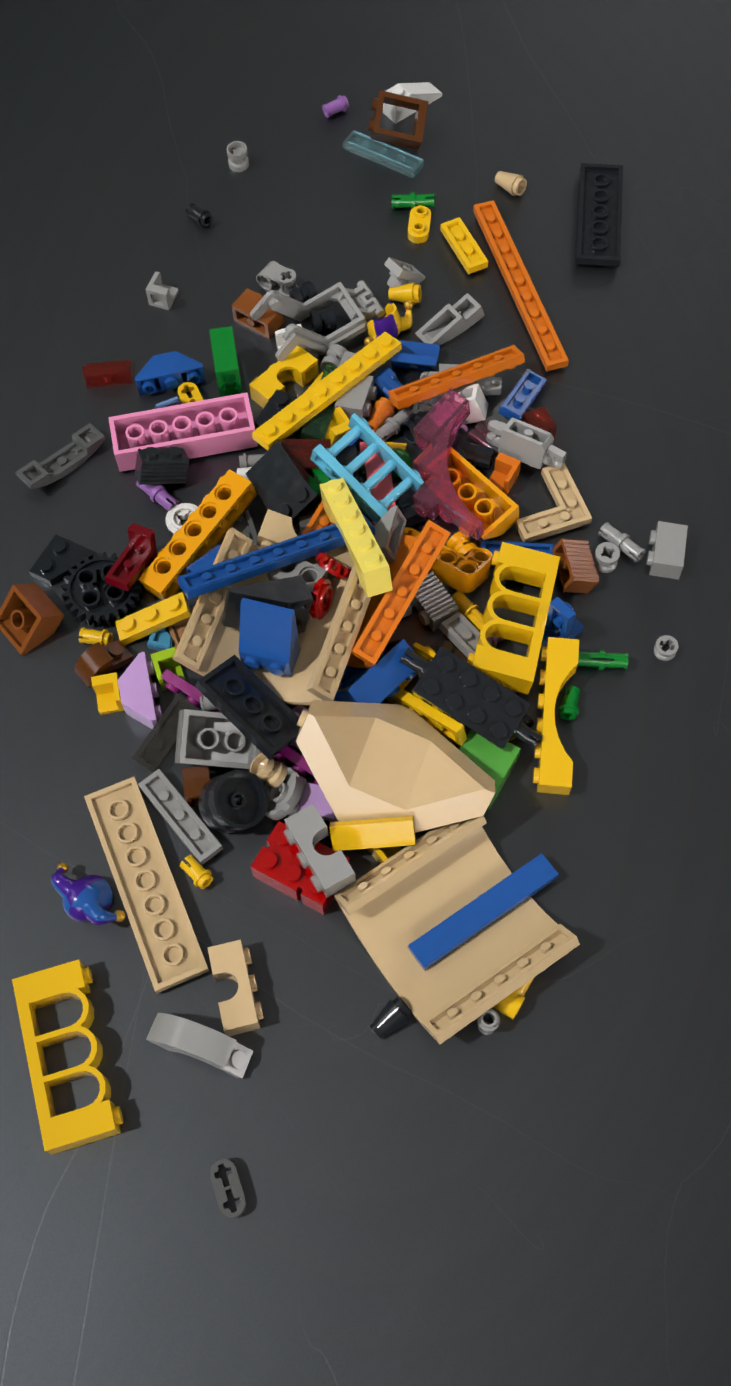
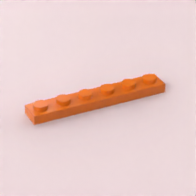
(456, 377)

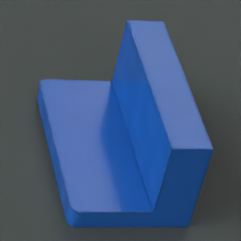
(417, 356)

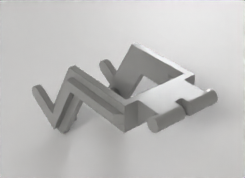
(356, 302)

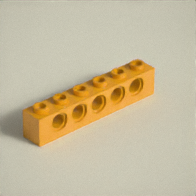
(210, 530)

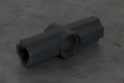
(473, 453)

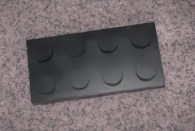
(250, 706)

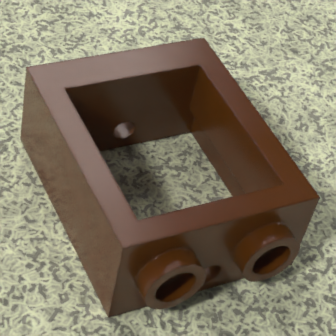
(392, 137)

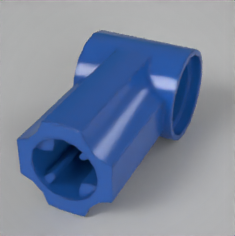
(386, 381)

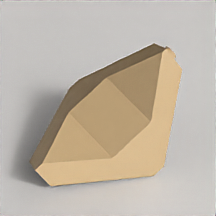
(389, 765)

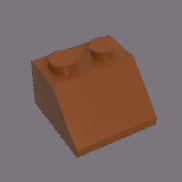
(28, 617)

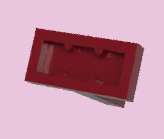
(135, 557)

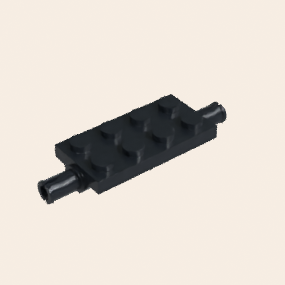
(471, 697)

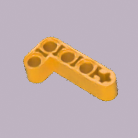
(460, 571)

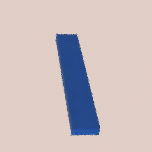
(482, 911)

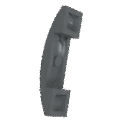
(64, 461)

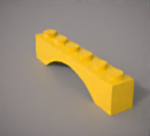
(555, 765)

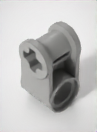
(277, 278)

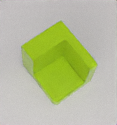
(163, 660)

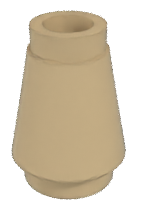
(511, 182)

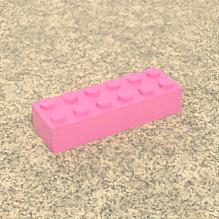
(197, 427)

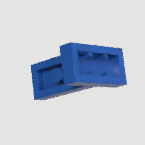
(561, 622)

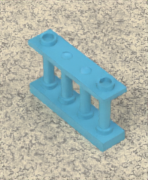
(327, 462)

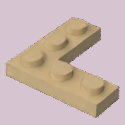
(568, 515)

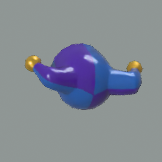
(86, 897)

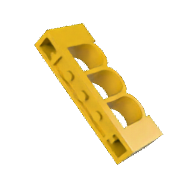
(526, 567)
(85, 1124)

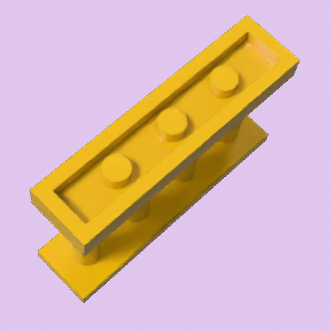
(435, 717)

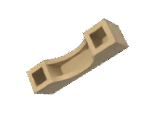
(279, 528)

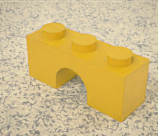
(297, 367)

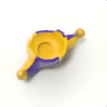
(391, 322)

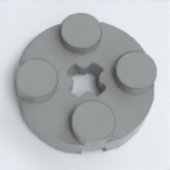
(285, 798)

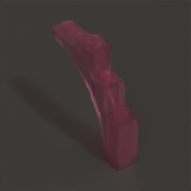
(435, 437)

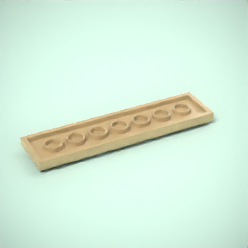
(146, 885)

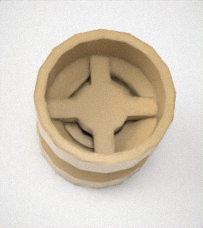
(269, 770)

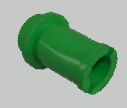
(569, 709)

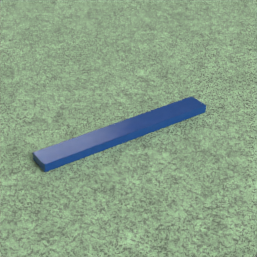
(262, 560)

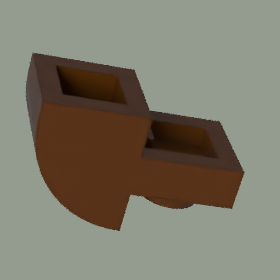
(102, 660)

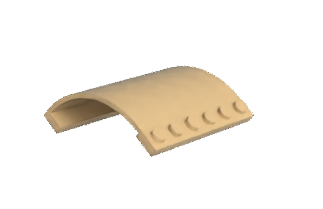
(323, 645)
(420, 891)

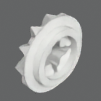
(178, 512)

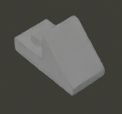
(402, 273)

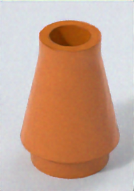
(381, 411)

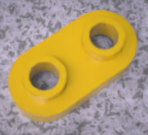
(419, 224)

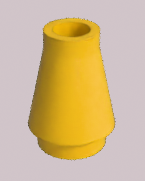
(406, 292)

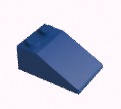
(268, 637)

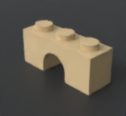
(240, 1012)

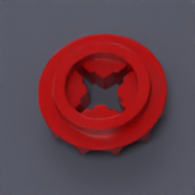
(333, 566)
(322, 598)

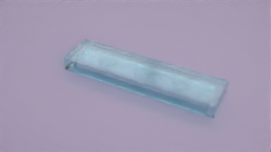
(383, 154)

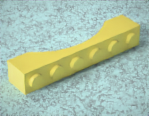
(364, 550)

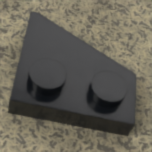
(57, 559)

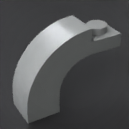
(200, 1042)

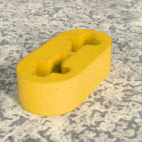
(192, 389)

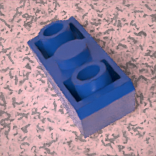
(168, 372)

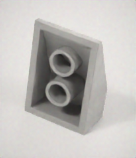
(212, 741)

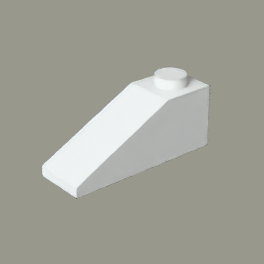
(422, 91)
(477, 403)

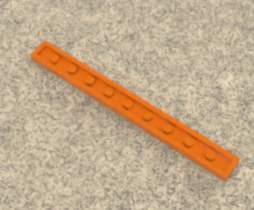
(520, 286)

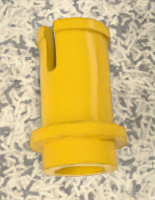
(93, 636)
(201, 877)

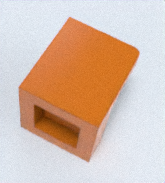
(505, 472)

